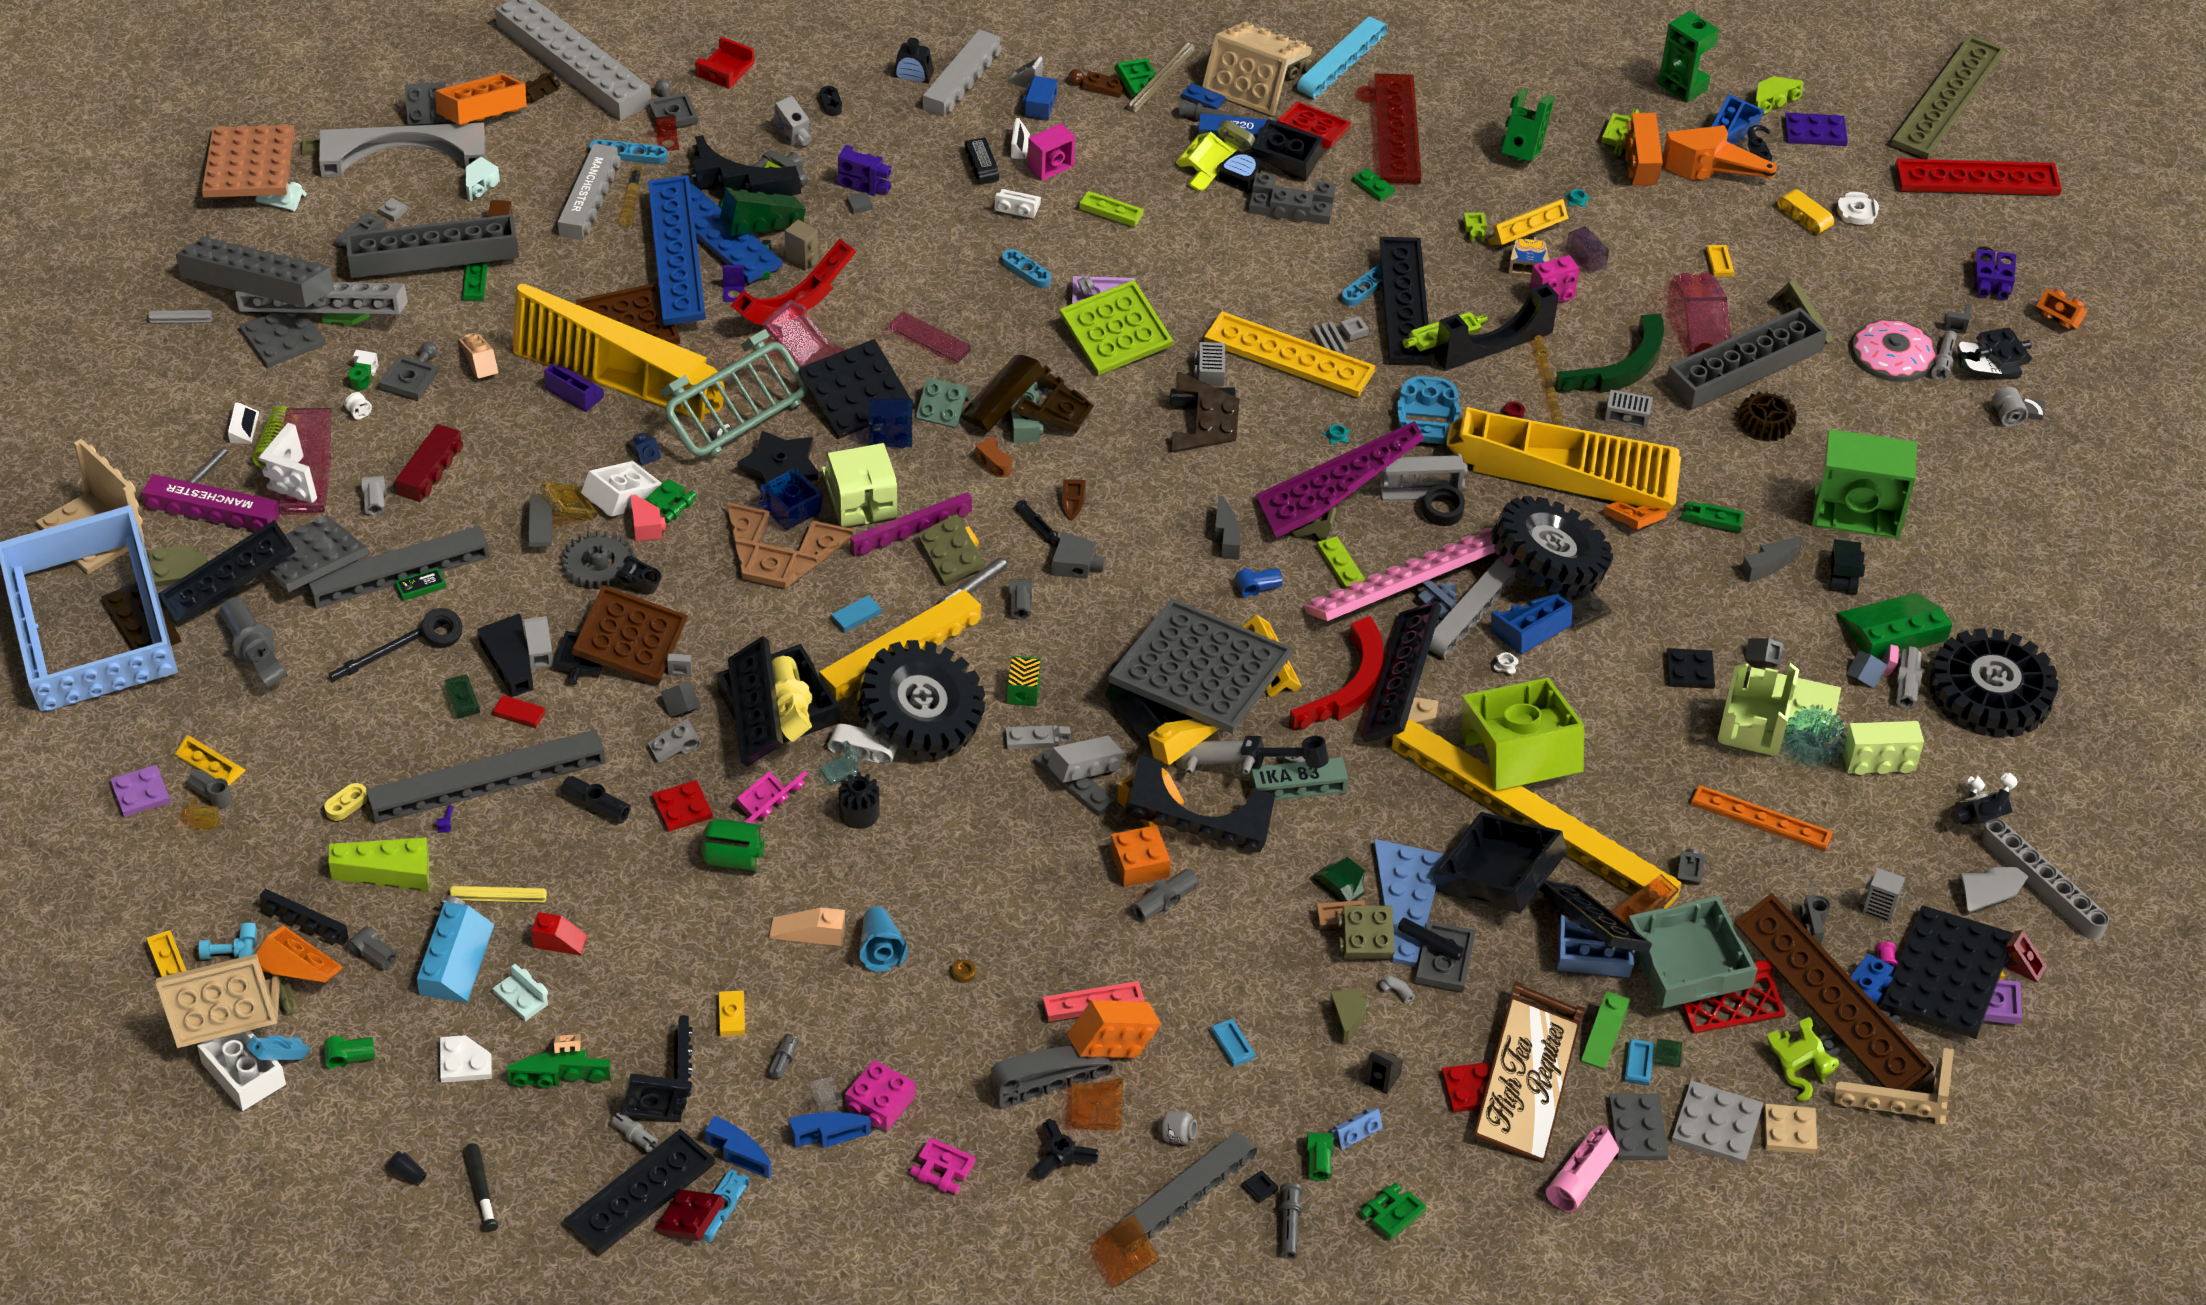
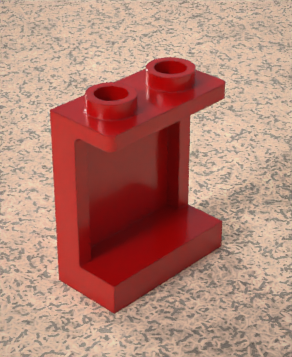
(726, 63)

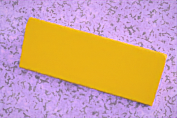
(208, 760)

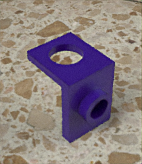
(732, 280)

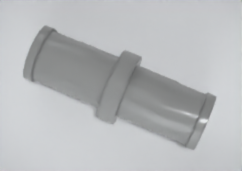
(635, 1132)

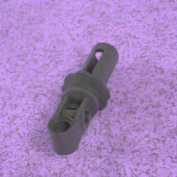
(252, 640)

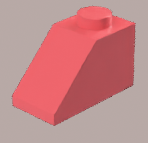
(646, 520)

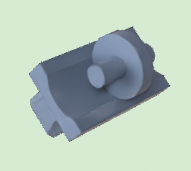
(1442, 594)

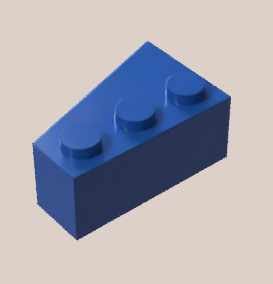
(1737, 117)
(1533, 623)

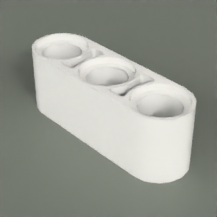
(862, 743)

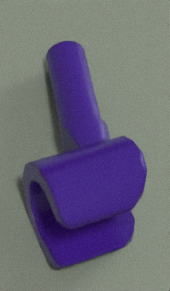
(444, 824)

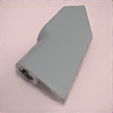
(1990, 887)

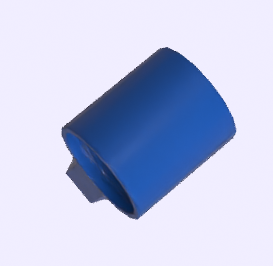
(1253, 582)

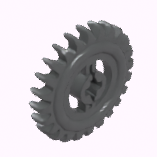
(599, 552)

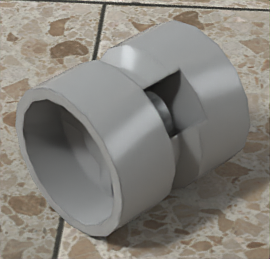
(2010, 406)

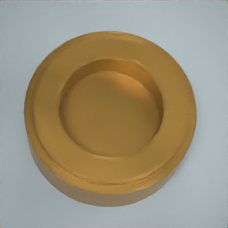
(963, 971)

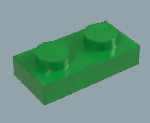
(1373, 184)

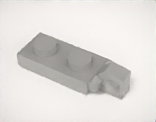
(1036, 736)

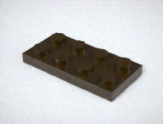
(129, 615)

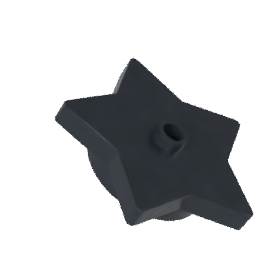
(779, 456)

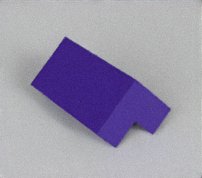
(572, 387)

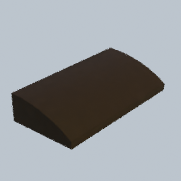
(1002, 392)

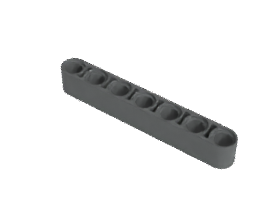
(1194, 1183)

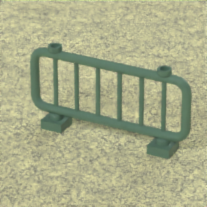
(680, 395)

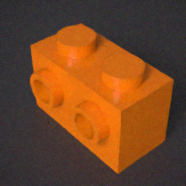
(2067, 311)

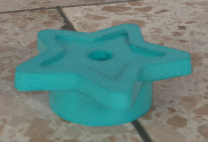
(1577, 197)
(1337, 429)

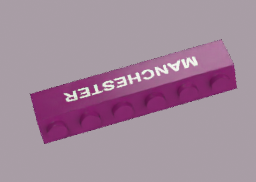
(209, 503)

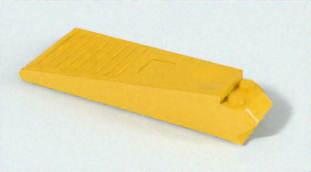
(607, 351)
(1567, 458)

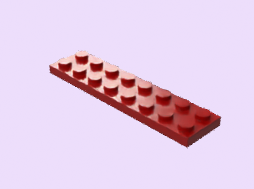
(1978, 176)

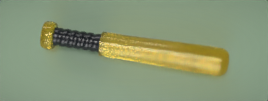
(630, 201)

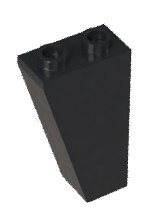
(508, 653)

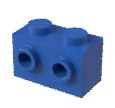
(1040, 97)
(1873, 977)

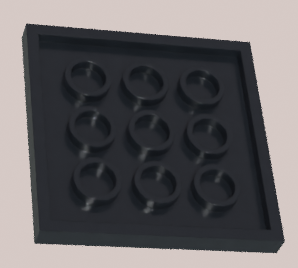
(848, 381)

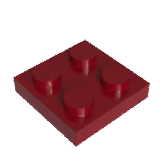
(690, 1215)

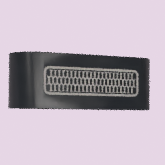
(982, 160)

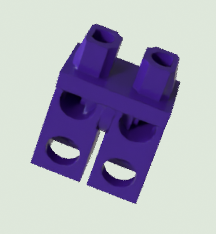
(863, 172)
(1994, 274)

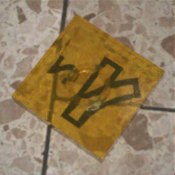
(568, 501)

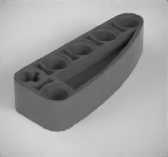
(1042, 1072)

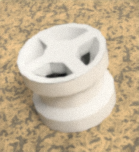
(358, 405)

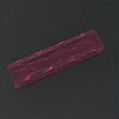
(930, 337)

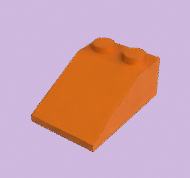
(292, 956)

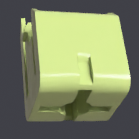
(854, 473)

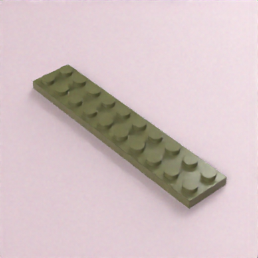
(1948, 97)

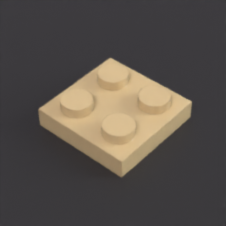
(1790, 1128)

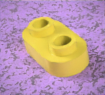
(345, 803)

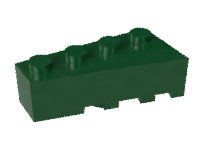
(758, 212)

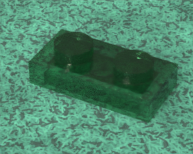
(462, 696)

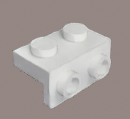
(1017, 203)

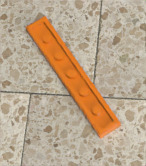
(1761, 818)

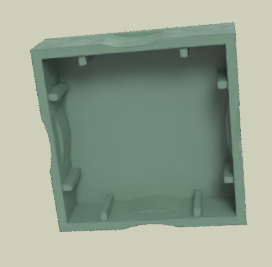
(1693, 952)

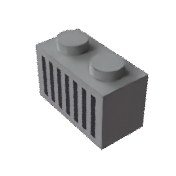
(1211, 363)
(1628, 409)
(1882, 895)

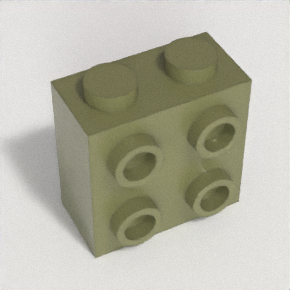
(1366, 932)

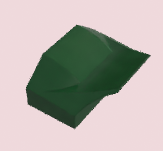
(1342, 880)

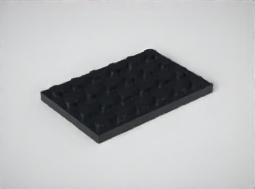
(1948, 972)

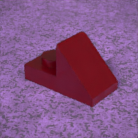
(2025, 957)

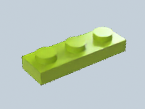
(1111, 209)
(1340, 561)

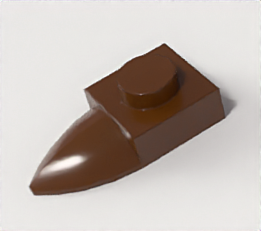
(1073, 497)

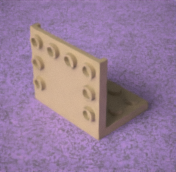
(1251, 65)
(104, 492)
(219, 1000)

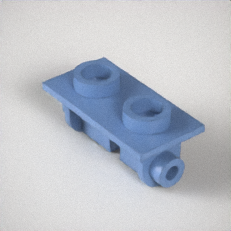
(1360, 1127)

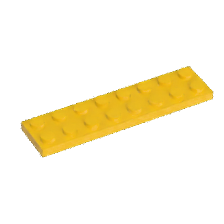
(1290, 354)

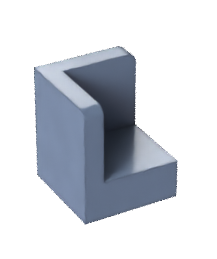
(1866, 668)

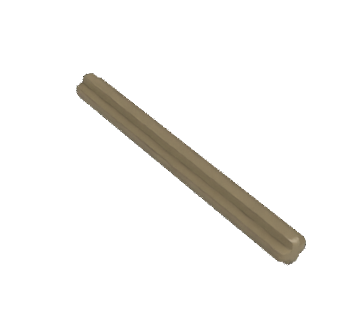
(1164, 73)

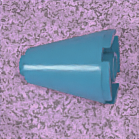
(881, 941)

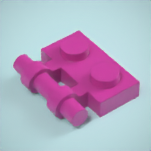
(946, 1160)

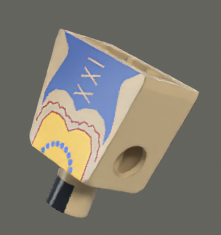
(1526, 254)

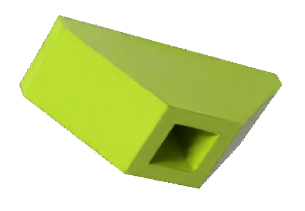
(1776, 92)

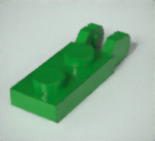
(1713, 516)

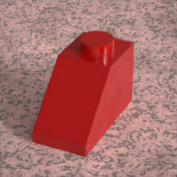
(557, 934)

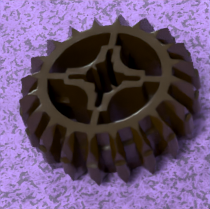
(1767, 415)

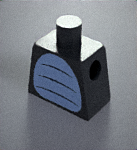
(913, 62)
(1239, 170)

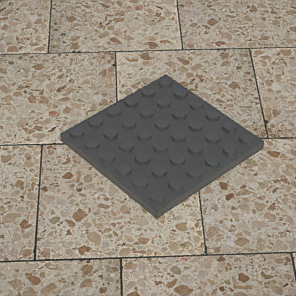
(1201, 665)

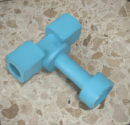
(241, 947)

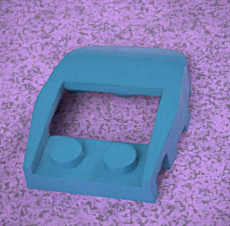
(1429, 398)

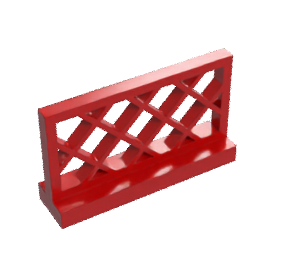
(1763, 973)

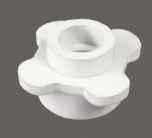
(1506, 663)

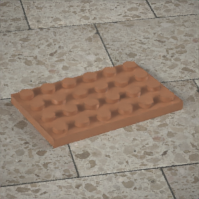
(249, 161)

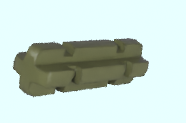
(286, 996)

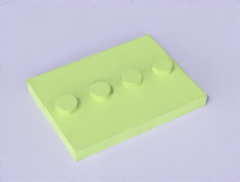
(1806, 694)

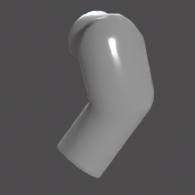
(1398, 985)

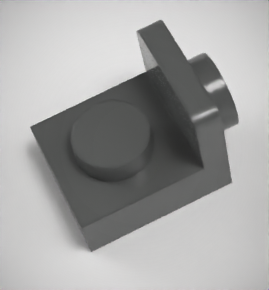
(1690, 866)

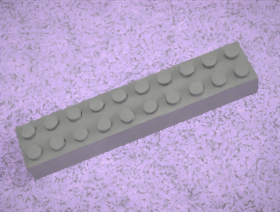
(574, 57)

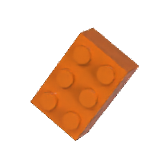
(1643, 149)
(1114, 1029)

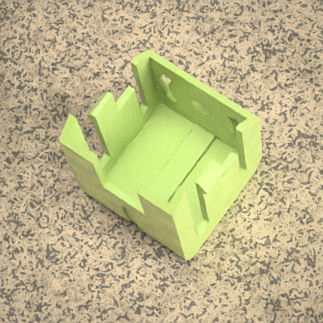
(1753, 715)

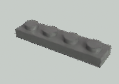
(1083, 789)

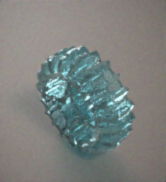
(1799, 739)

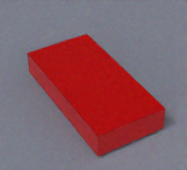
(519, 711)

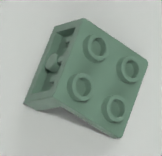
(942, 402)

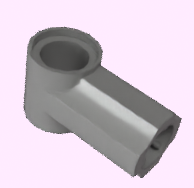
(373, 493)

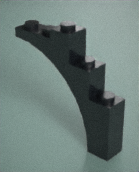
(714, 169)

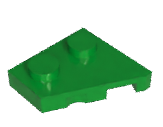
(1135, 74)

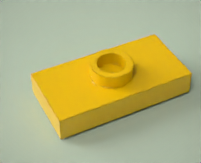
(731, 1013)

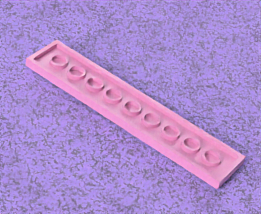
(1402, 577)

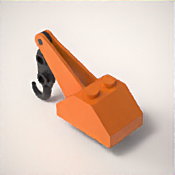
(1706, 150)

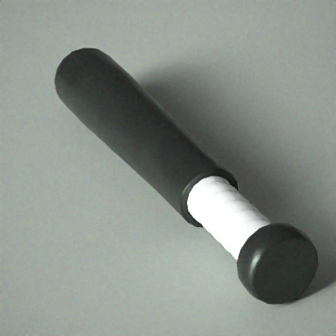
(479, 1180)

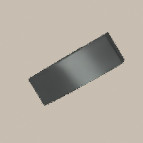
(540, 521)
(1227, 530)
(1770, 558)

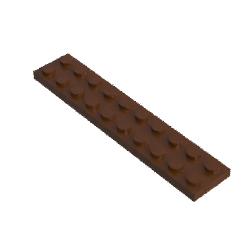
(1833, 995)

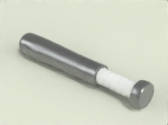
(981, 577)

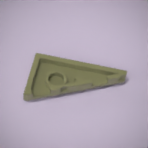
(1794, 297)

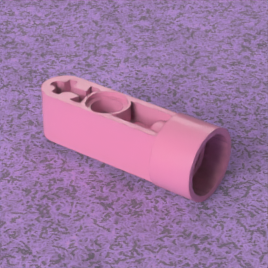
(1582, 1170)

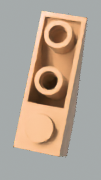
(479, 355)

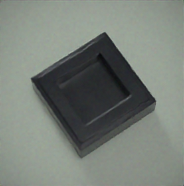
(1260, 1186)

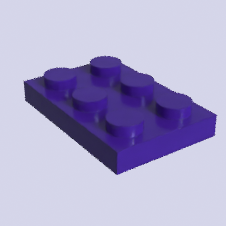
(1816, 129)

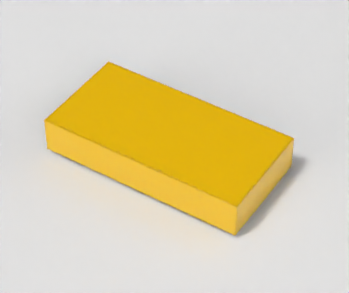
(1719, 260)

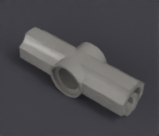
(1909, 678)

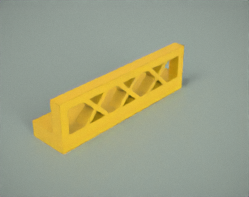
(1529, 222)
(1287, 674)

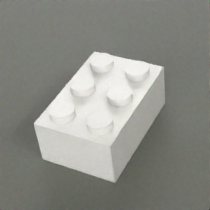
(239, 1070)

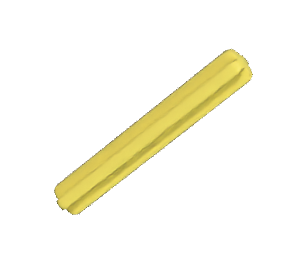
(503, 894)

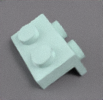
(288, 201)

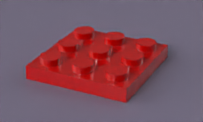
(1315, 122)

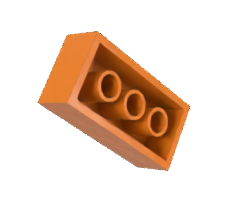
(480, 98)

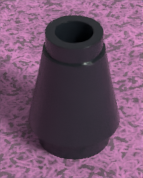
(406, 1168)

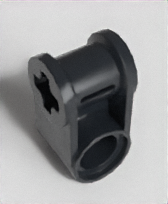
(638, 575)

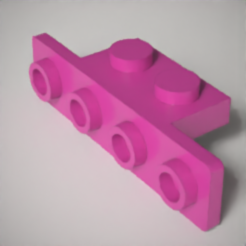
(764, 793)

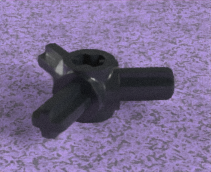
(1061, 1151)

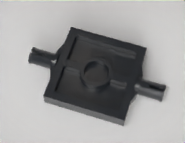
(2003, 348)
(573, 664)

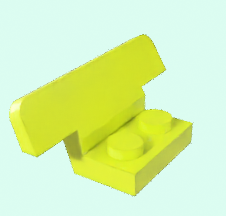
(1205, 155)

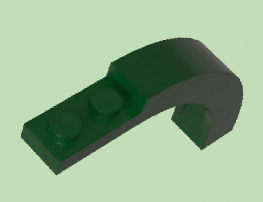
(1624, 372)

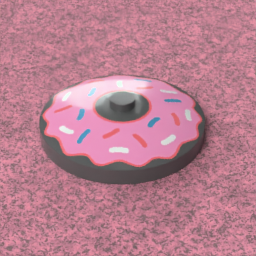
(1894, 350)

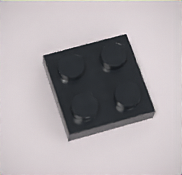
(1690, 668)

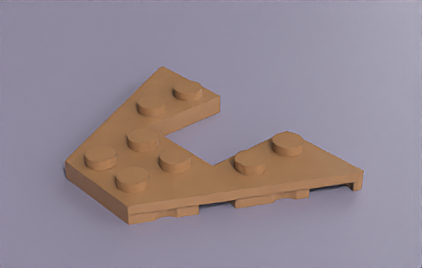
(776, 564)

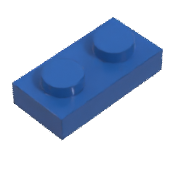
(1207, 98)

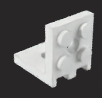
(283, 468)

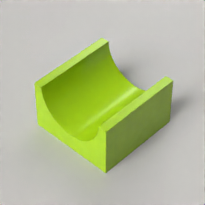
(1526, 732)

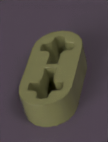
(1236, 135)

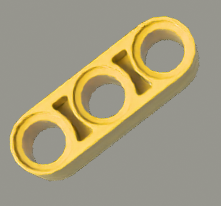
(1806, 211)

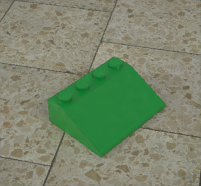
(1898, 622)

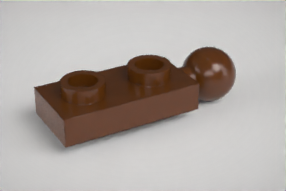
(1097, 83)

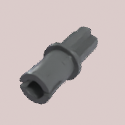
(783, 1056)

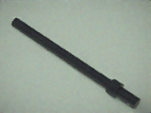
(352, 666)

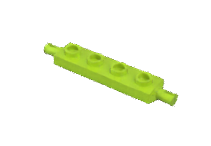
(1426, 336)

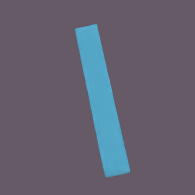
(1341, 56)

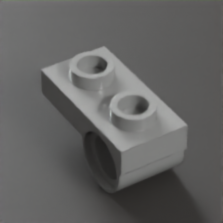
(677, 739)

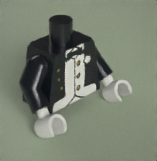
(1984, 805)

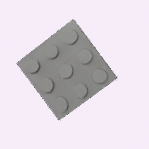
(1717, 1122)

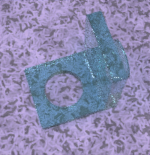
(842, 767)

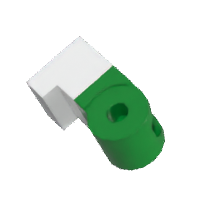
(363, 370)

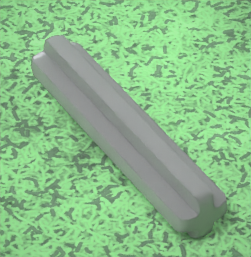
(180, 316)

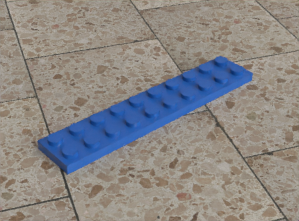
(676, 250)

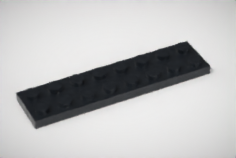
(1403, 297)
(1401, 672)

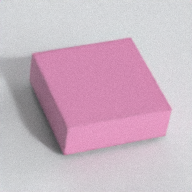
(1891, 659)

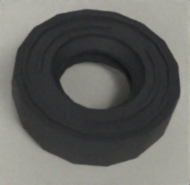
(447, 616)

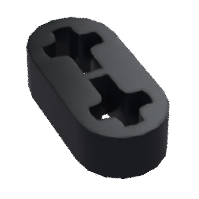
(834, 100)

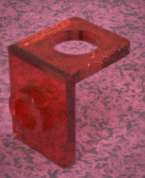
(667, 130)

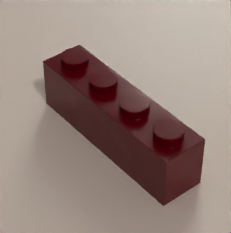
(429, 463)

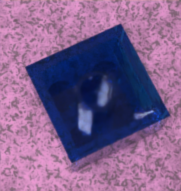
(891, 422)
(791, 499)

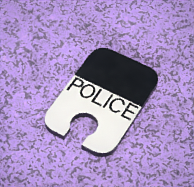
(1985, 365)

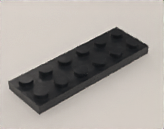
(226, 572)
(755, 701)
(1594, 917)
(639, 1192)

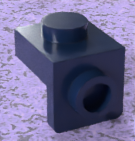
(645, 447)

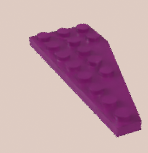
(1324, 486)

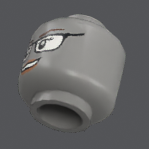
(1178, 1127)

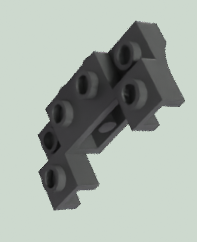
(1292, 203)

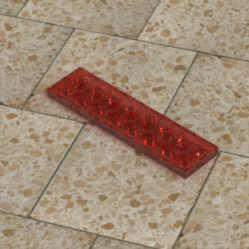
(1397, 128)

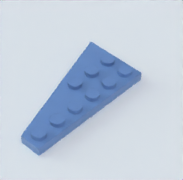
(1409, 888)

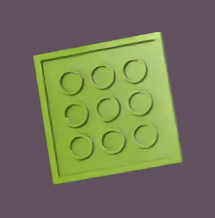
(1116, 327)

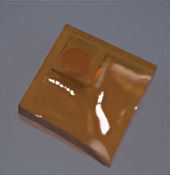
(1096, 1105)
(1126, 1251)

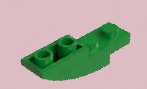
(549, 1067)

